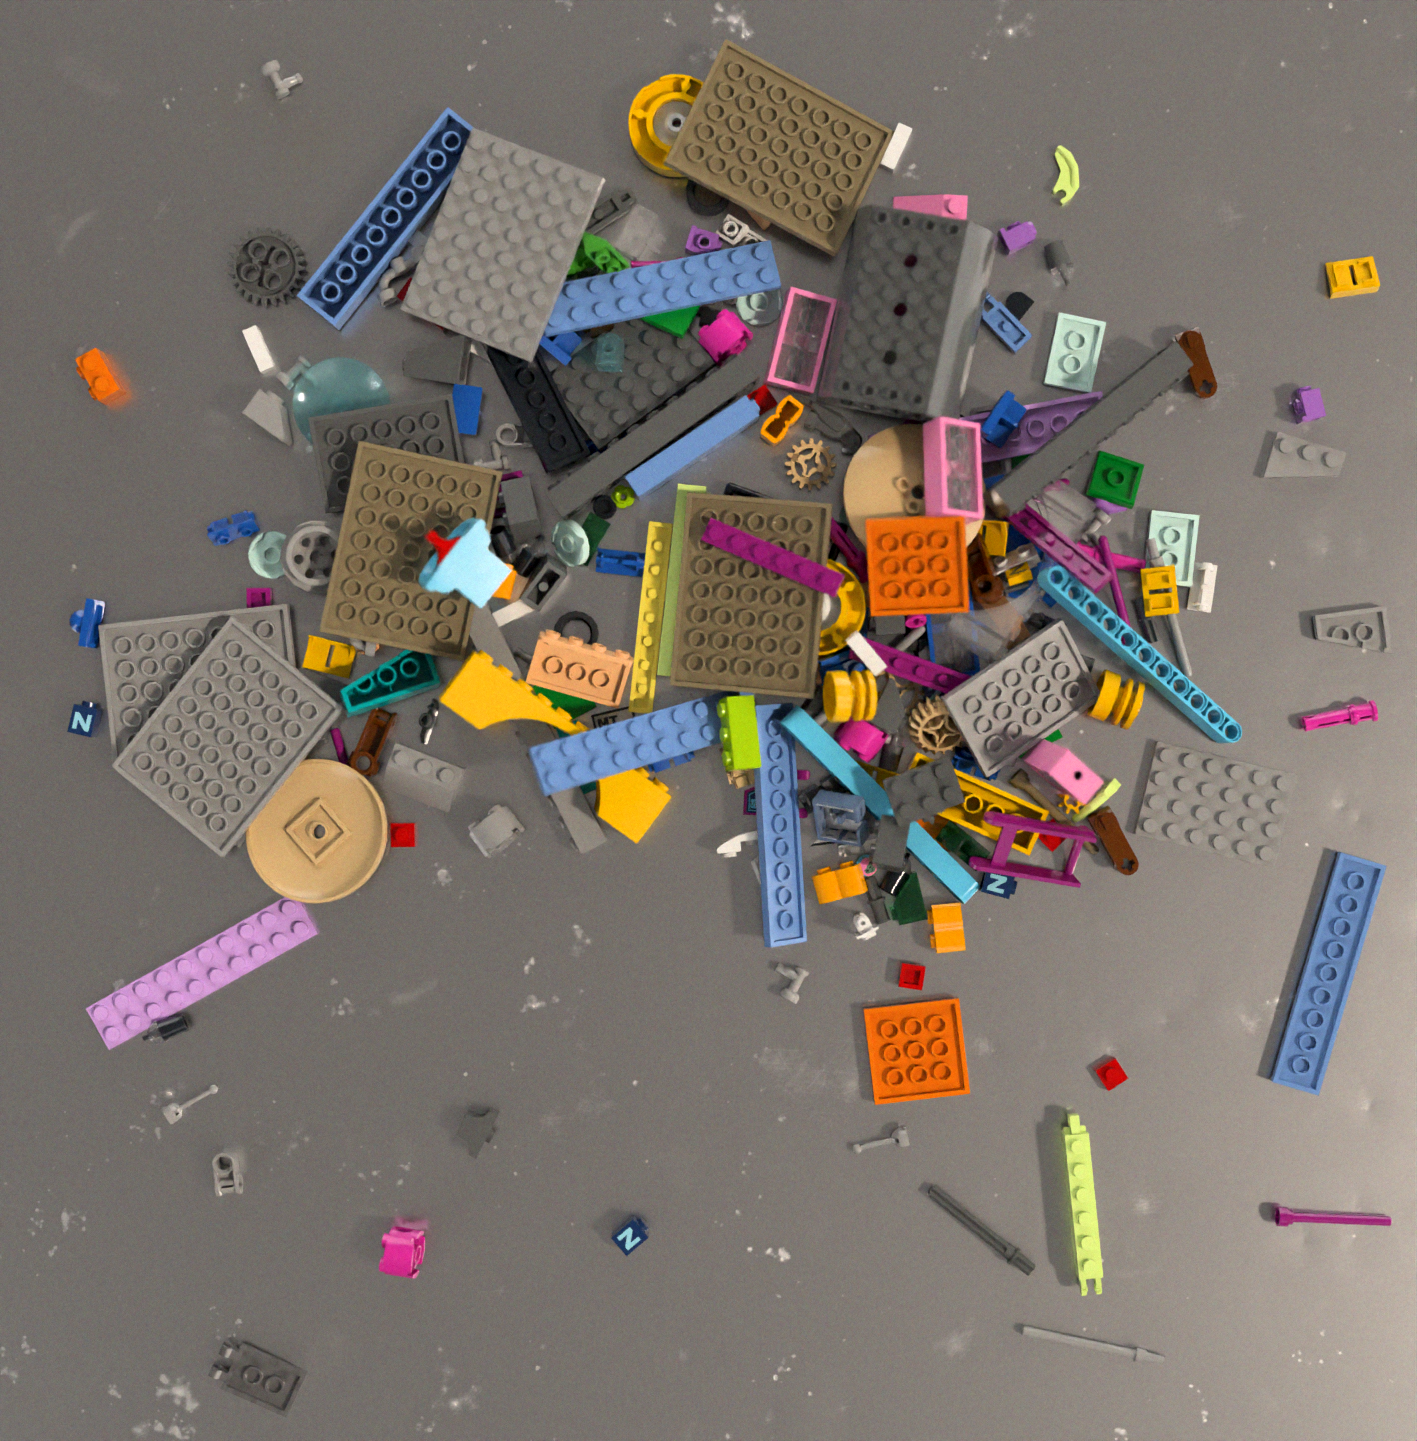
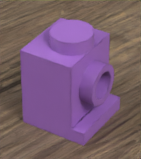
(1017, 236)
(693, 244)
(1309, 404)

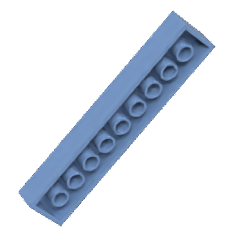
(388, 222)

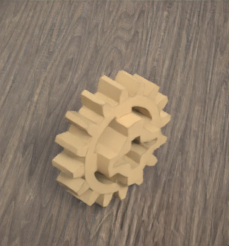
(821, 468)

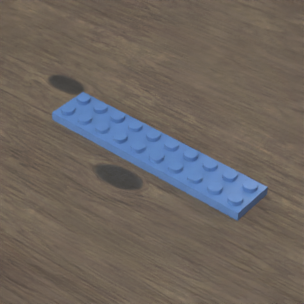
(664, 287)
(628, 744)
(779, 830)
(1328, 973)

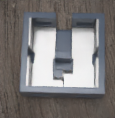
(840, 818)

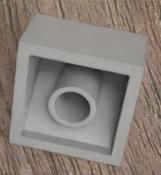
(269, 413)

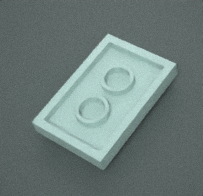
(1074, 353)
(1175, 541)

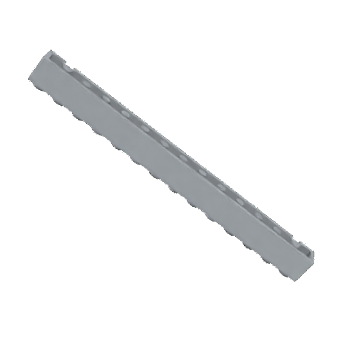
(571, 803)

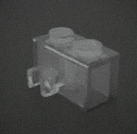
(638, 234)

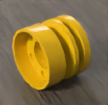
(849, 696)
(1121, 701)

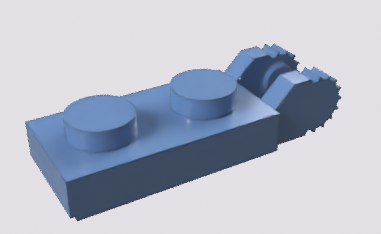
(1005, 325)

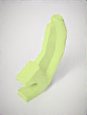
(1069, 174)
(1101, 796)

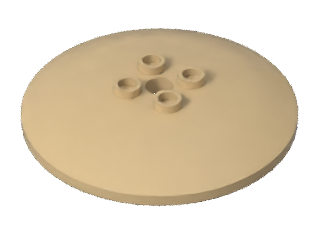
(882, 480)
(324, 868)

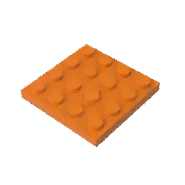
(917, 565)
(916, 1051)

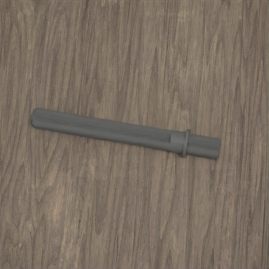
(980, 1229)

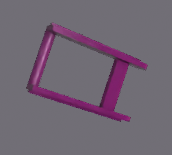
(1010, 823)

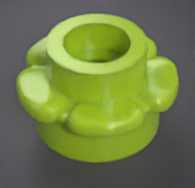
(616, 496)

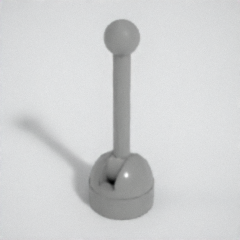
(174, 1112)
(899, 1138)

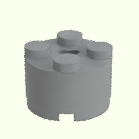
(496, 830)

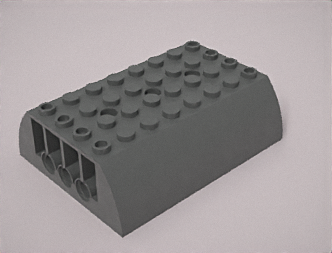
(935, 334)

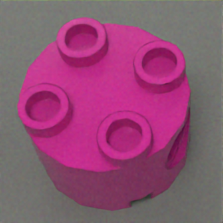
(724, 337)
(862, 737)
(402, 1252)

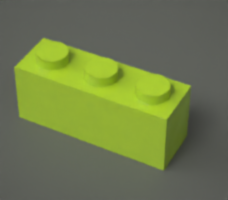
(739, 733)

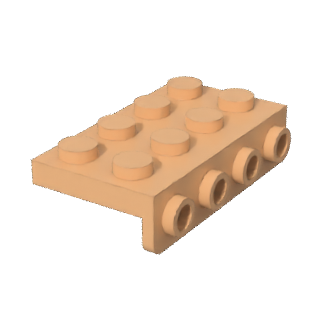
(579, 668)

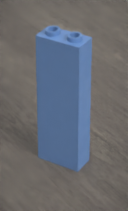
(693, 447)

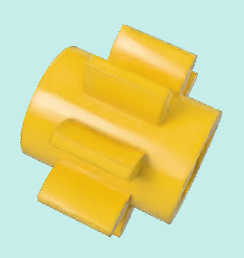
(1063, 797)

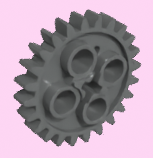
(245, 260)

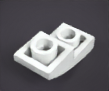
(737, 233)
(732, 846)

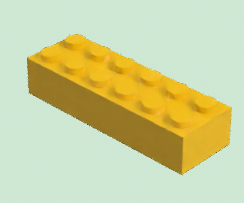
(983, 797)

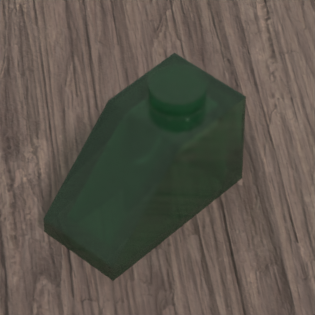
(596, 531)
(960, 843)
(909, 903)

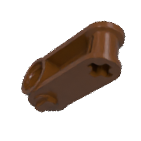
(1194, 347)
(982, 572)
(373, 741)
(1113, 840)

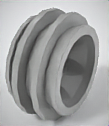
(292, 547)

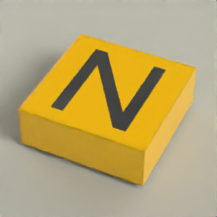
(1018, 574)

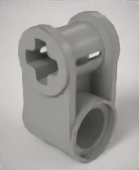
(520, 437)
(227, 1178)

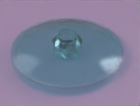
(336, 387)

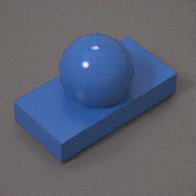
(87, 622)

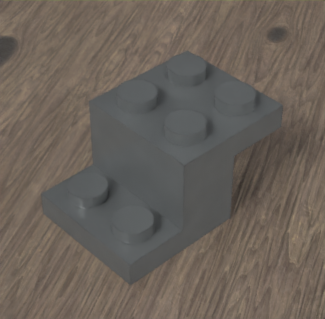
(923, 791)

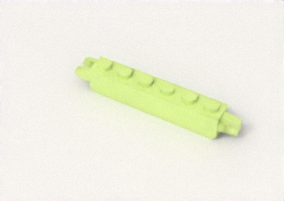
(1082, 1204)

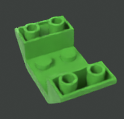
(597, 252)

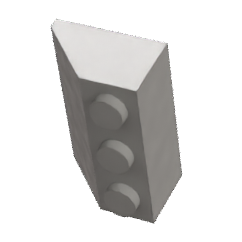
(422, 777)

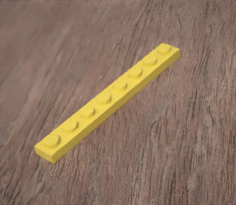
(650, 617)

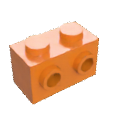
(100, 376)

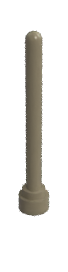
(1021, 780)

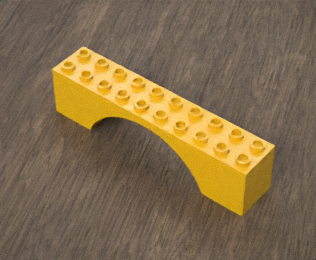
(490, 694)

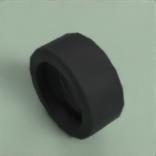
(702, 209)
(576, 615)

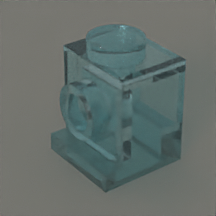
(612, 360)

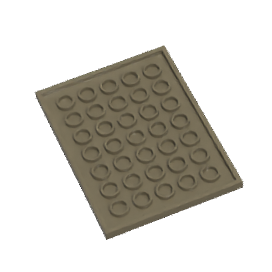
(779, 148)
(384, 548)
(739, 620)

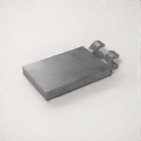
(259, 1377)

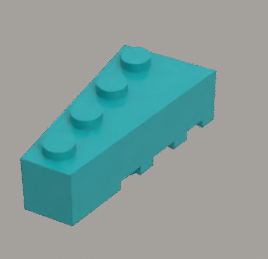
(392, 681)

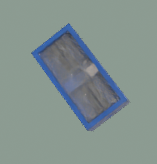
(945, 650)

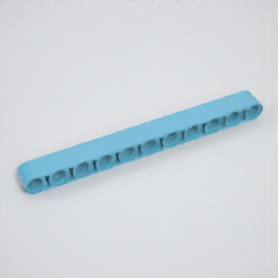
(1129, 653)
(861, 784)

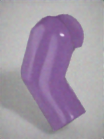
(1107, 507)

